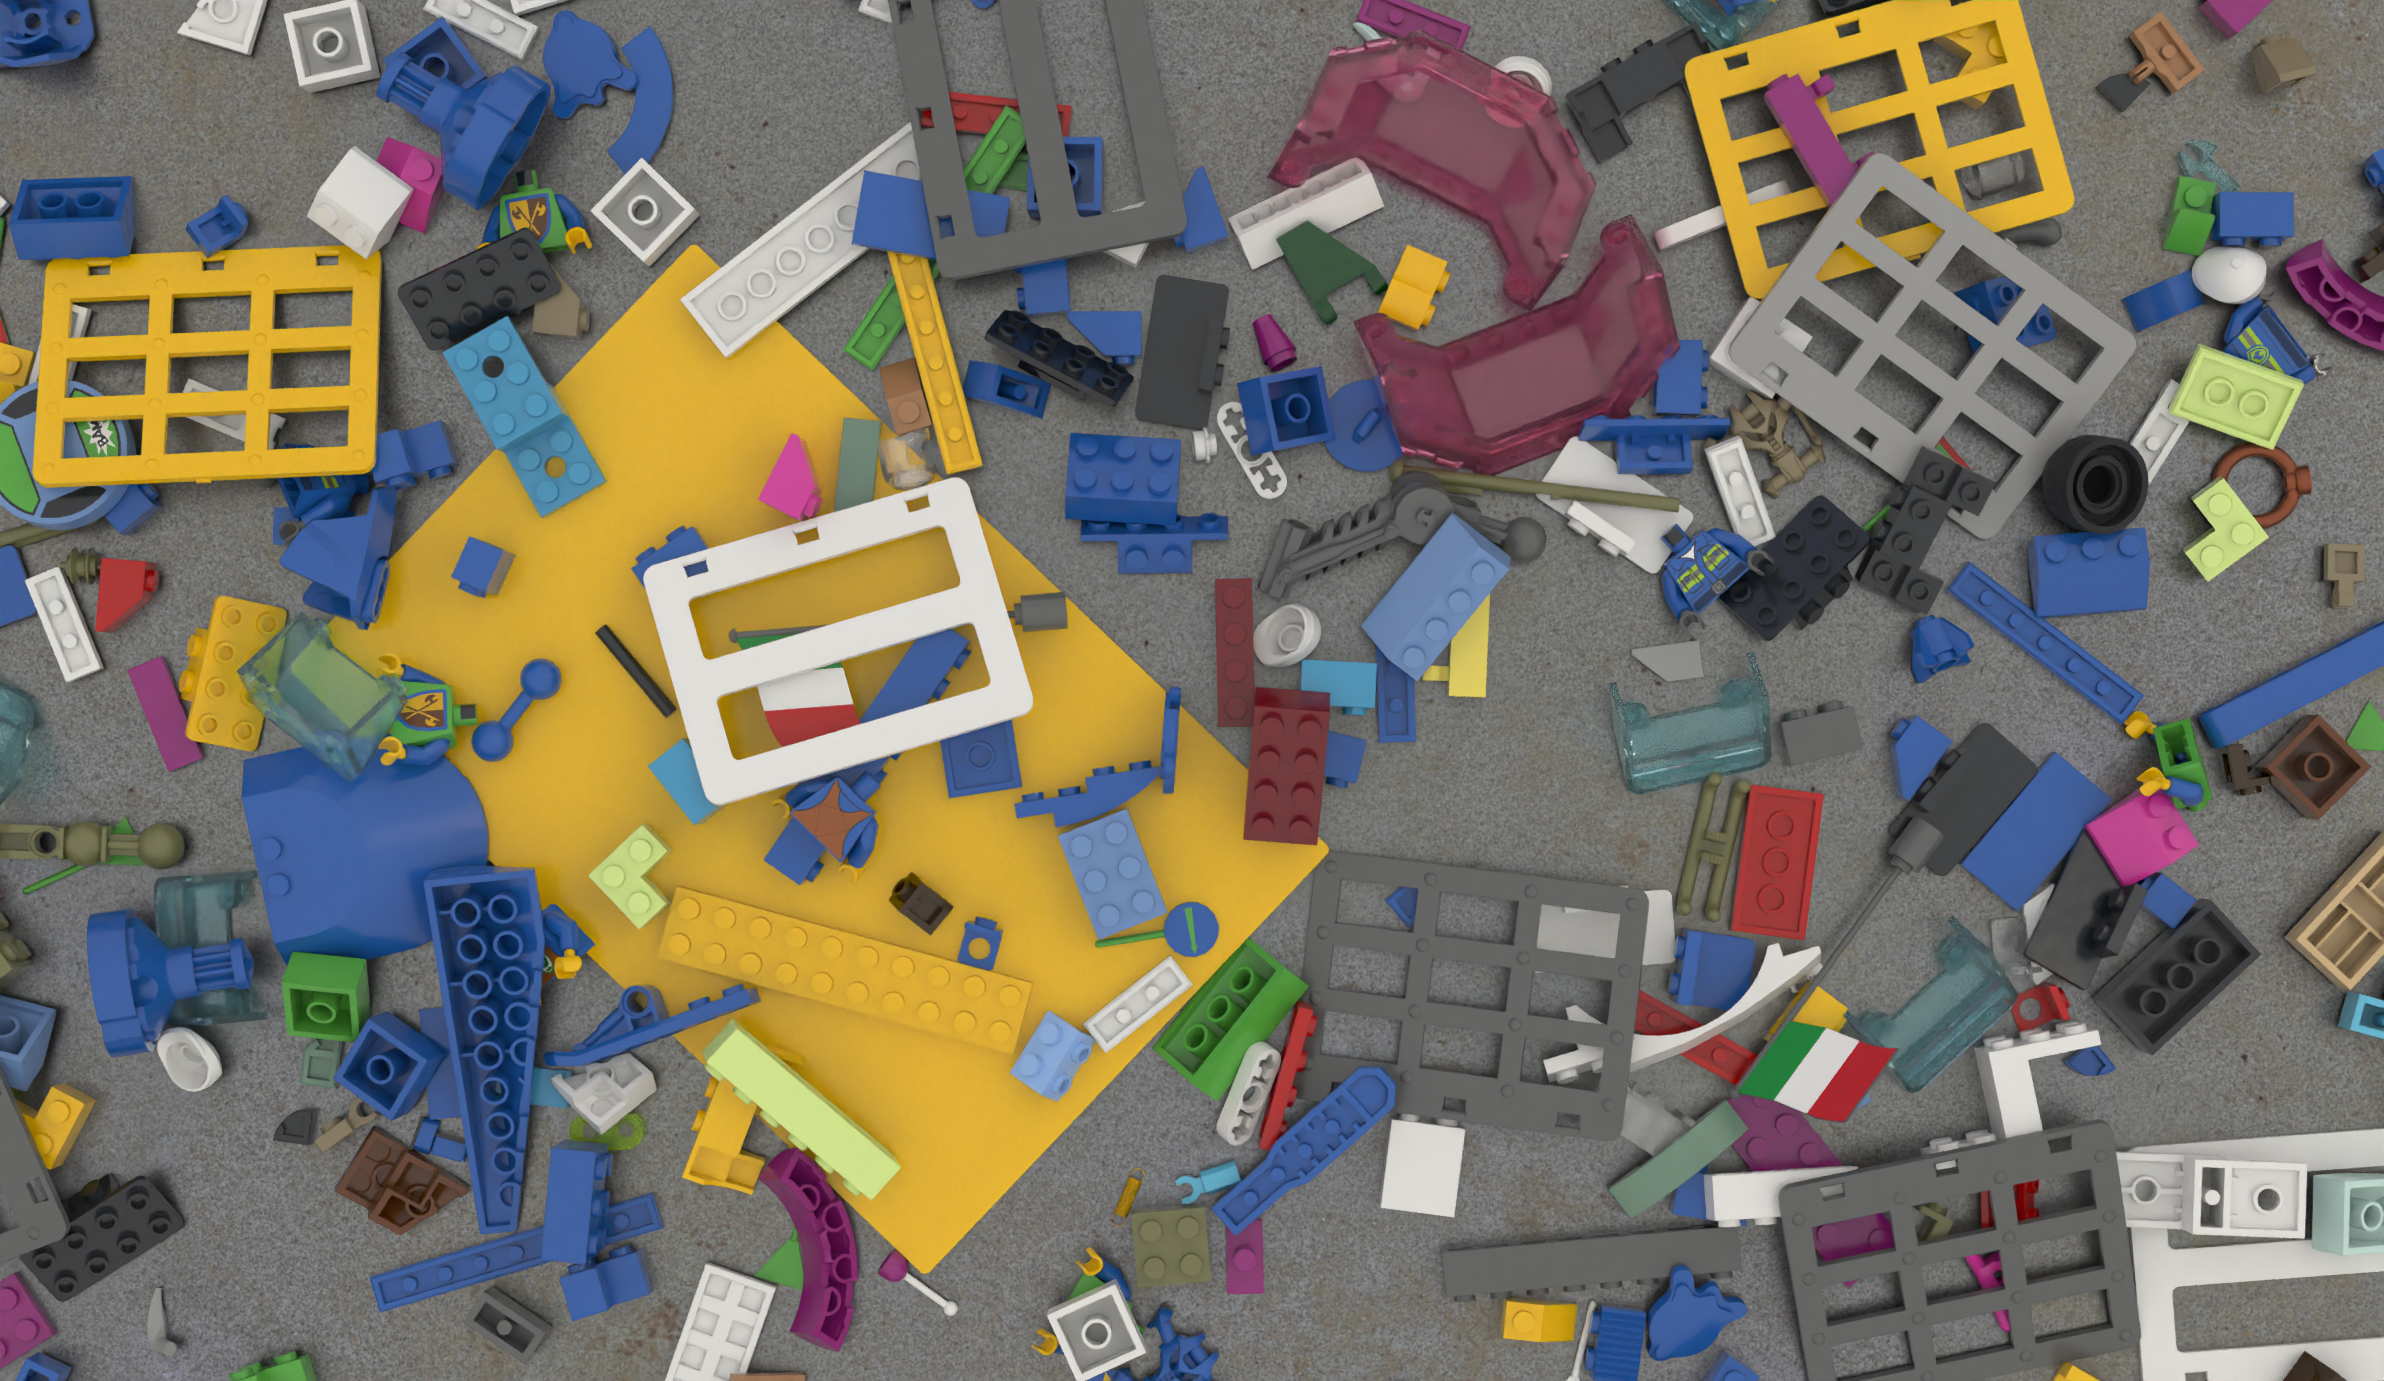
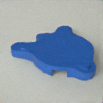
(581, 63)
(1170, 739)
(1689, 1317)

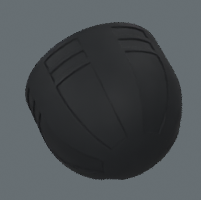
(2095, 483)

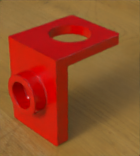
(2052, 1006)

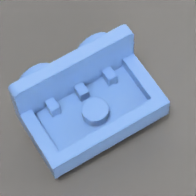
(1053, 1056)

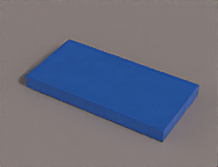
(896, 218)
(2035, 831)

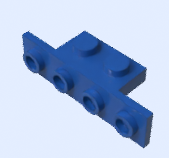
(1653, 444)
(1154, 546)

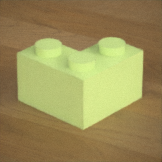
(2232, 534)
(625, 877)

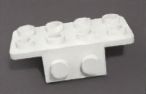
(1619, 528)
(1597, 931)

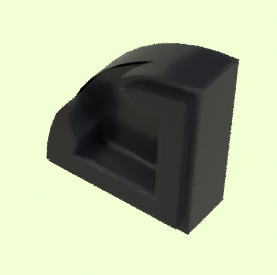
(2122, 90)
(297, 1127)

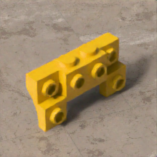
(720, 1132)

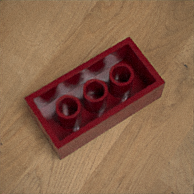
(1286, 765)

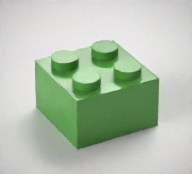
(325, 996)

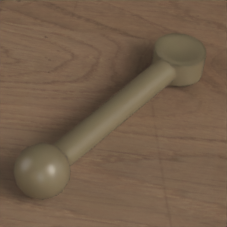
(1815, 439)

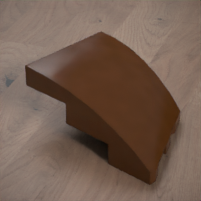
(397, 1183)

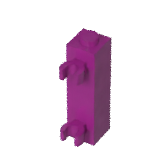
(1810, 134)

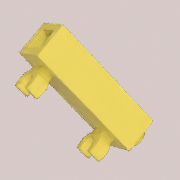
(1466, 657)

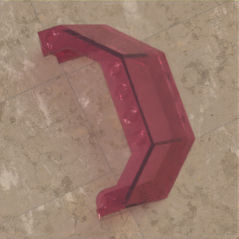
(1456, 135)
(1536, 376)

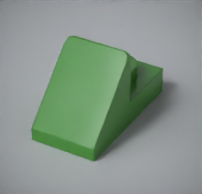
(2189, 216)

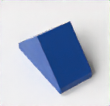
(2163, 301)

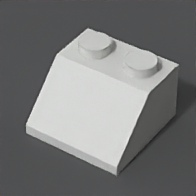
(360, 203)

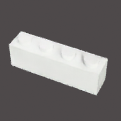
(1756, 1193)

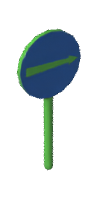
(1188, 929)

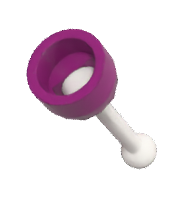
(896, 1269)

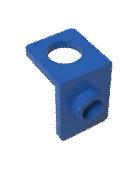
(984, 929)

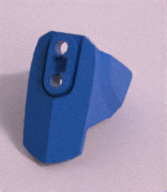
(52, 41)
(347, 560)

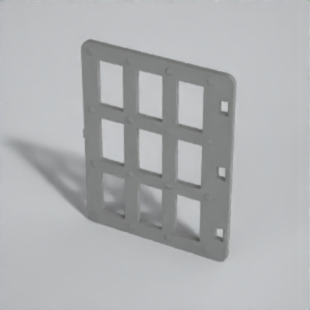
(1844, 411)

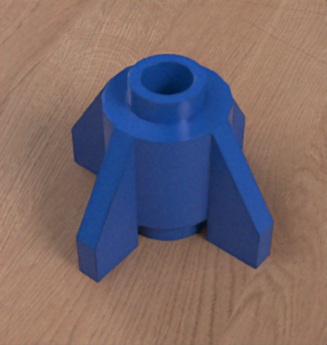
(1938, 647)

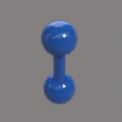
(493, 739)

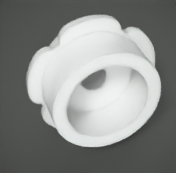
(1203, 445)

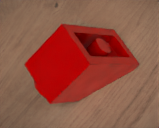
(123, 591)

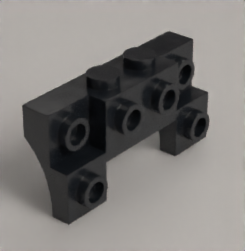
(1632, 84)
(1913, 523)

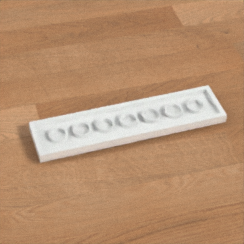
(794, 254)

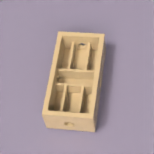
(2346, 925)

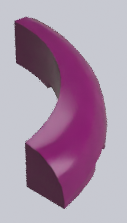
(2337, 296)
(826, 1247)

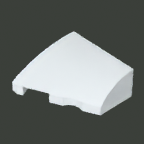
(607, 1090)

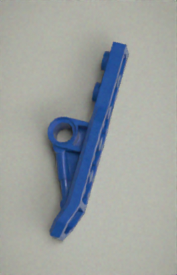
(632, 1028)
(1310, 1145)

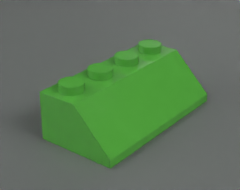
(1227, 1016)

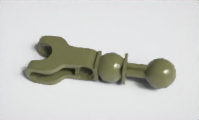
(90, 843)

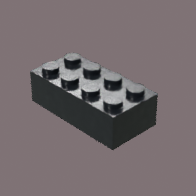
(2176, 976)

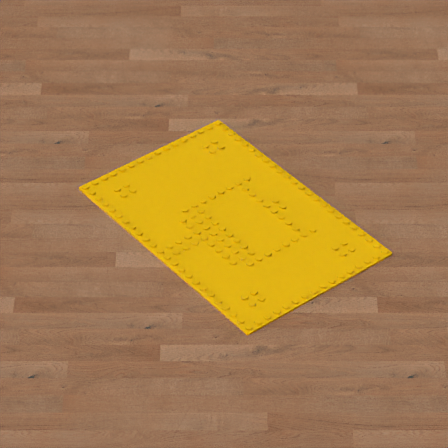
(693, 447)

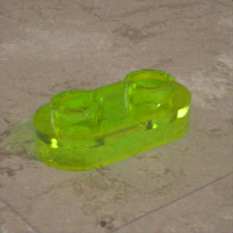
(612, 1136)

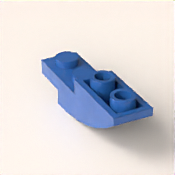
(1104, 793)

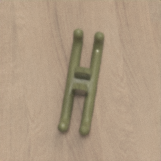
(1711, 846)

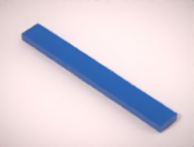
(500, 1257)

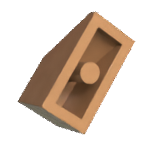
(905, 397)

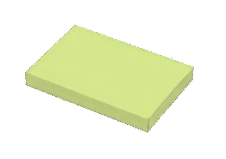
(2235, 396)

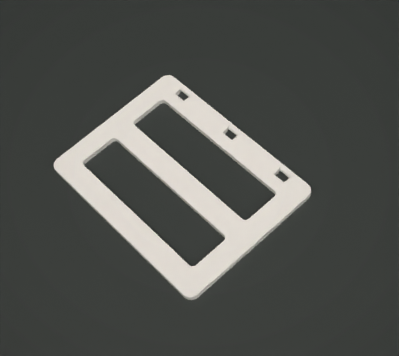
(704, 681)
(2162, 1269)

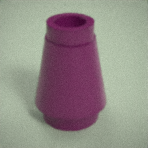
(1274, 345)

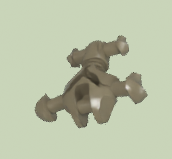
(1762, 428)

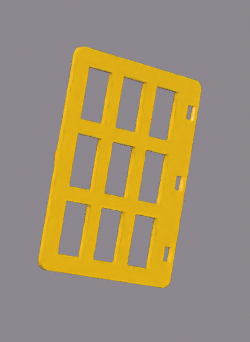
(1882, 28)
(182, 275)

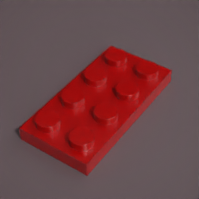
(1776, 862)

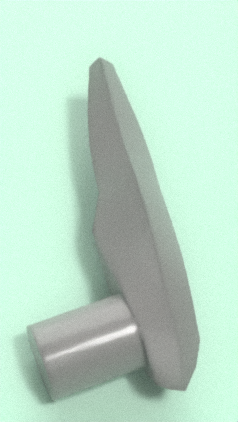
(158, 1328)

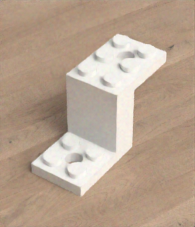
(2009, 1082)

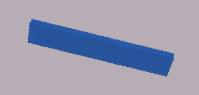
(2044, 643)

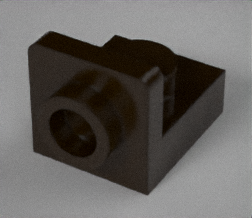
(2373, 260)
(2236, 765)
(920, 903)

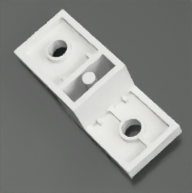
(2214, 1194)

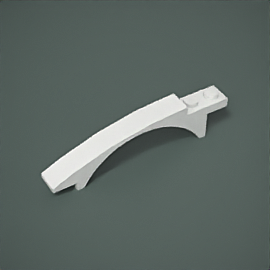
(1774, 978)

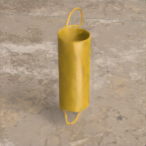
(1127, 1197)

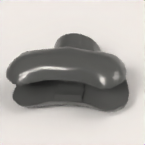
(2043, 232)

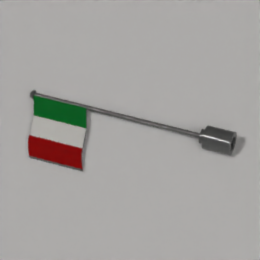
(821, 699)
(1813, 1065)

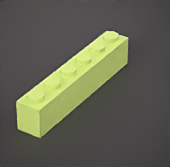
(801, 1110)

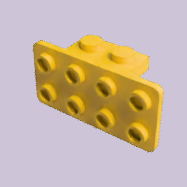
(220, 704)

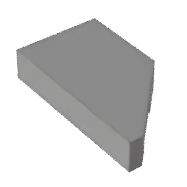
(1672, 661)

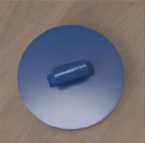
(1361, 429)

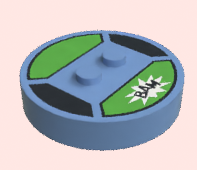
(60, 506)

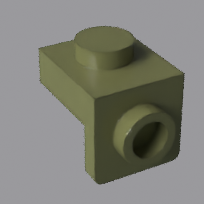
(1938, 1224)

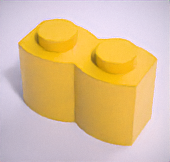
(1413, 288)

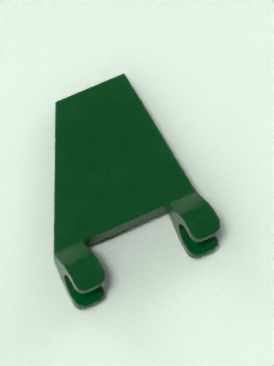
(1325, 265)

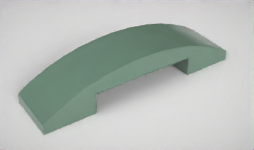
(1679, 1160)

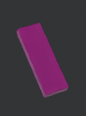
(1400, 17)
(165, 713)

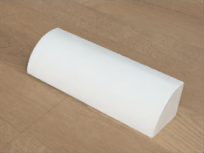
(1324, 200)

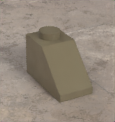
(2281, 63)
(561, 314)

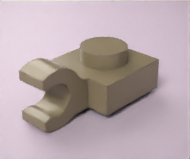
(2344, 566)
(338, 1130)

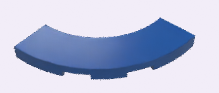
(652, 102)

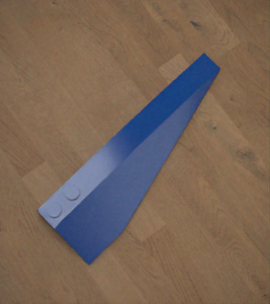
(490, 980)

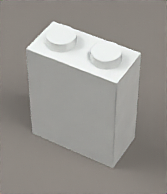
(1422, 1165)

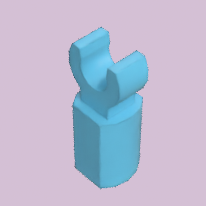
(1211, 1180)

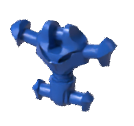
(1180, 1355)

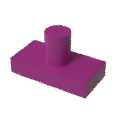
(1245, 1260)

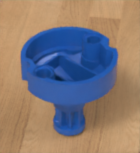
(478, 126)
(141, 978)

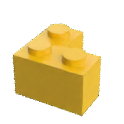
(1979, 50)
(57, 1122)

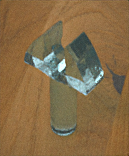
(2206, 166)

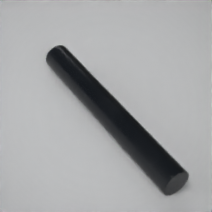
(636, 671)

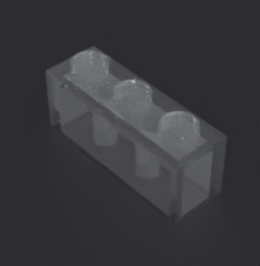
(1648, 1122)

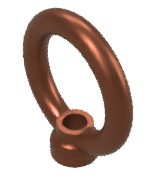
(2295, 478)

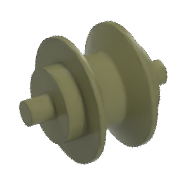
(82, 566)

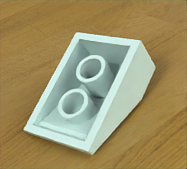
(2348, 1213)

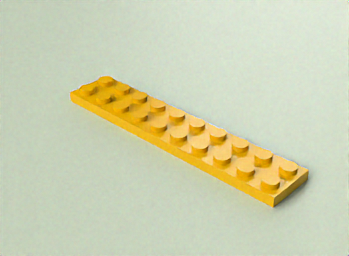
(845, 970)

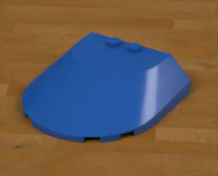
(351, 857)

